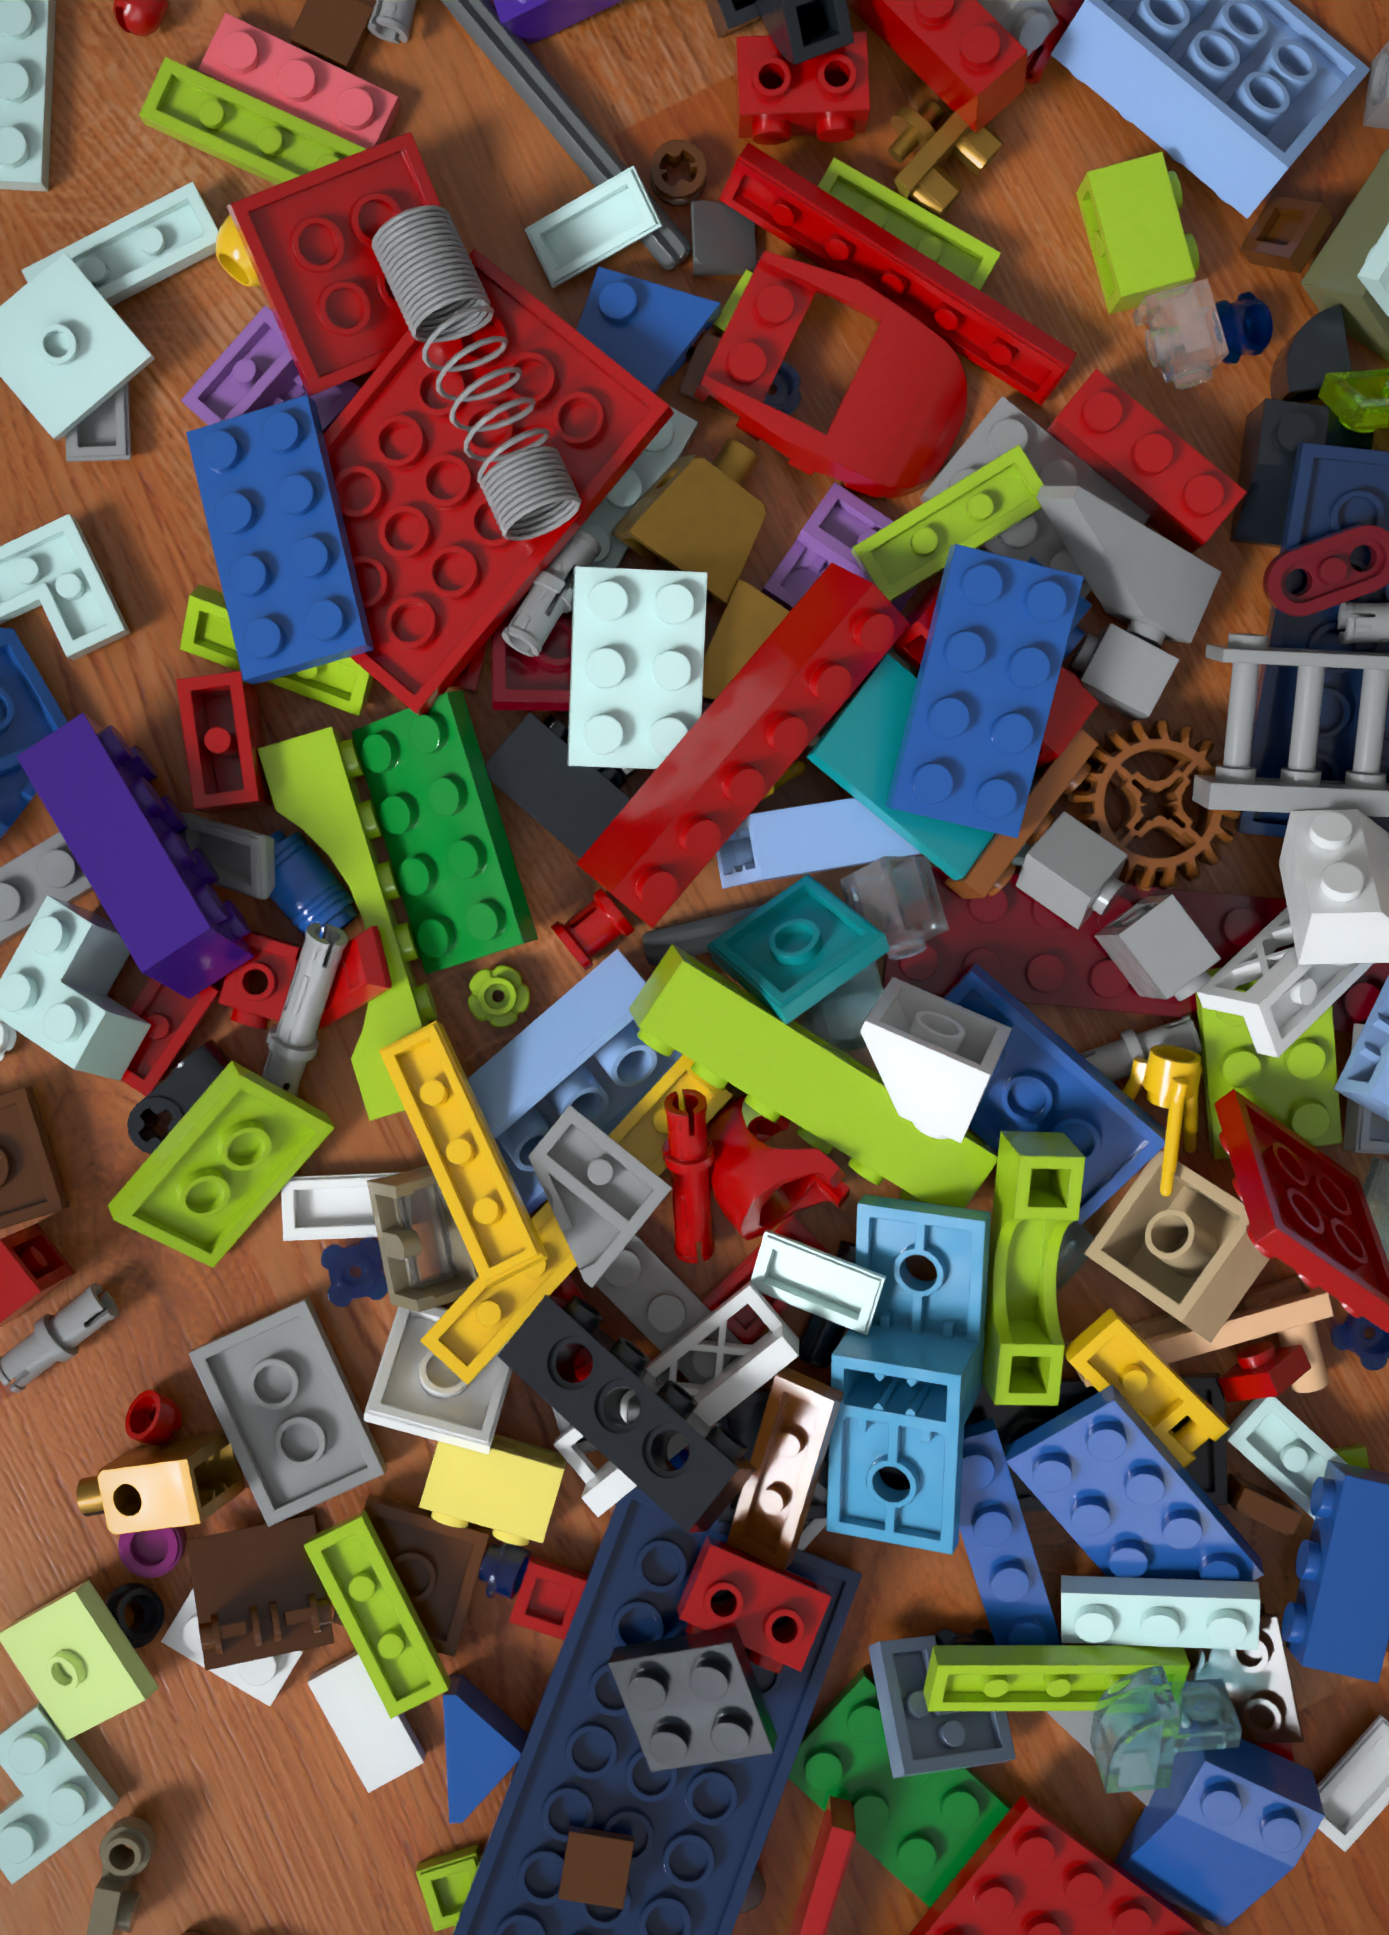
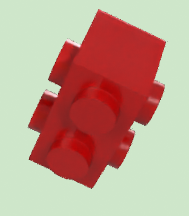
(815, 97)
(755, 1601)

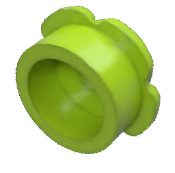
(498, 1013)

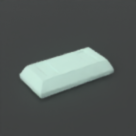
(593, 227)
(817, 1282)

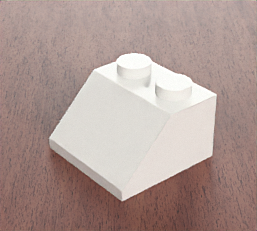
(1336, 886)
(932, 1057)

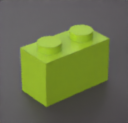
(1136, 230)

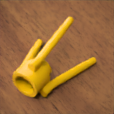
(1172, 1083)

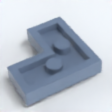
(927, 1740)

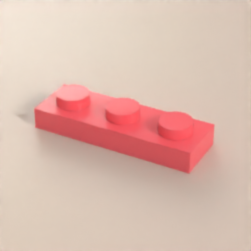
(299, 83)

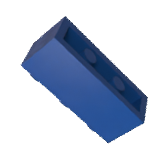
(1344, 1575)

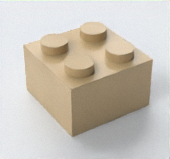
(1181, 1248)

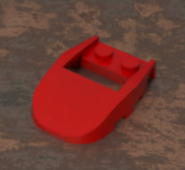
(897, 408)

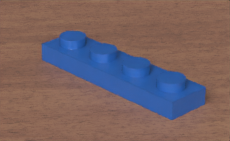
(1001, 1545)

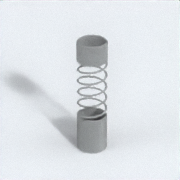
(443, 303)

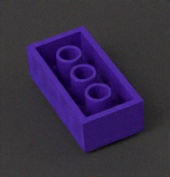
(137, 856)

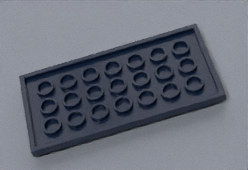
(584, 1766)

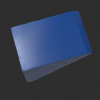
(479, 1746)

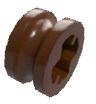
(673, 154)

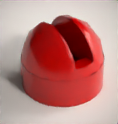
(140, 16)
(152, 1430)

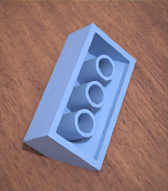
(572, 1055)

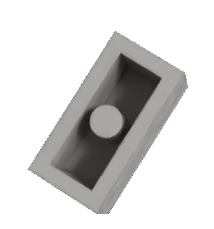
(1159, 949)

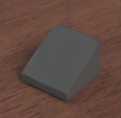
(721, 240)

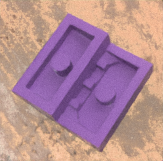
(259, 374)
(826, 539)

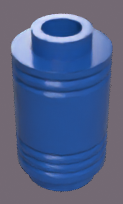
(307, 887)

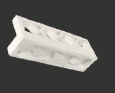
(1285, 996)
(715, 1398)

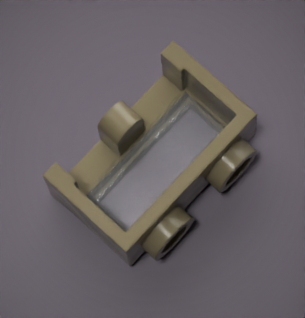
(419, 1241)

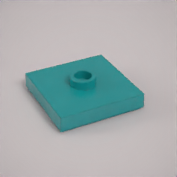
(798, 948)

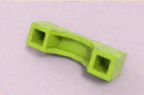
(1032, 1207)

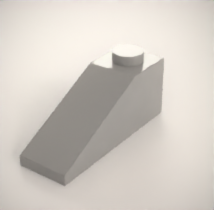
(1130, 567)

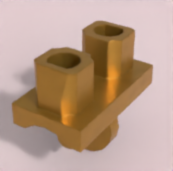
(923, 178)

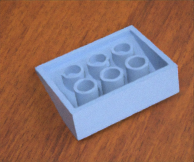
(1215, 82)

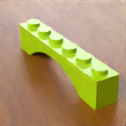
(318, 791)

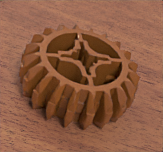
(1132, 786)

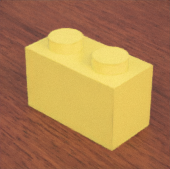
(503, 1491)

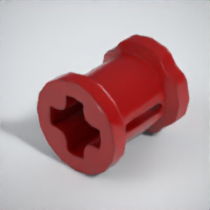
(592, 929)

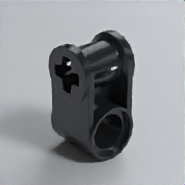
(176, 1094)

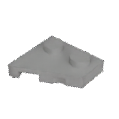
(594, 1191)

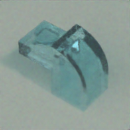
(1148, 1720)

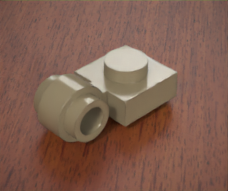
(114, 1903)

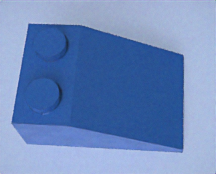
(1223, 1829)

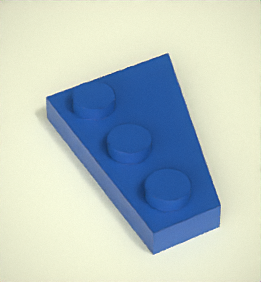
(644, 324)

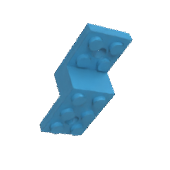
(910, 1376)

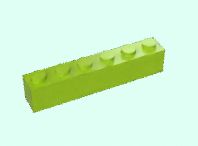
(803, 1079)

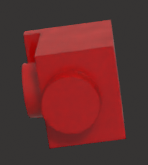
(278, 961)

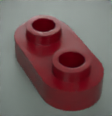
(1328, 570)

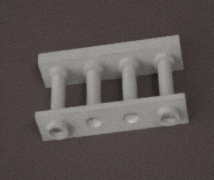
(1300, 783)

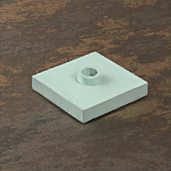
(65, 347)

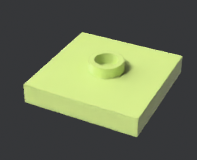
(78, 1661)

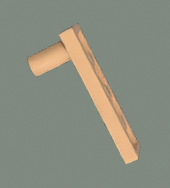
(1279, 1308)

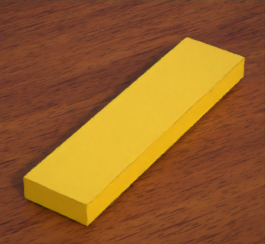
(463, 1154)

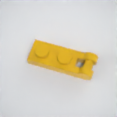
(1117, 1355)

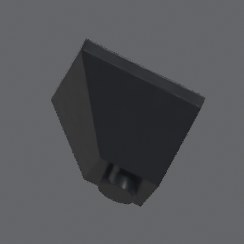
(1269, 463)

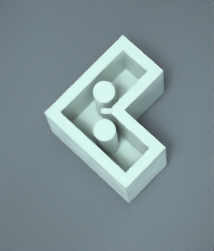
(61, 986)

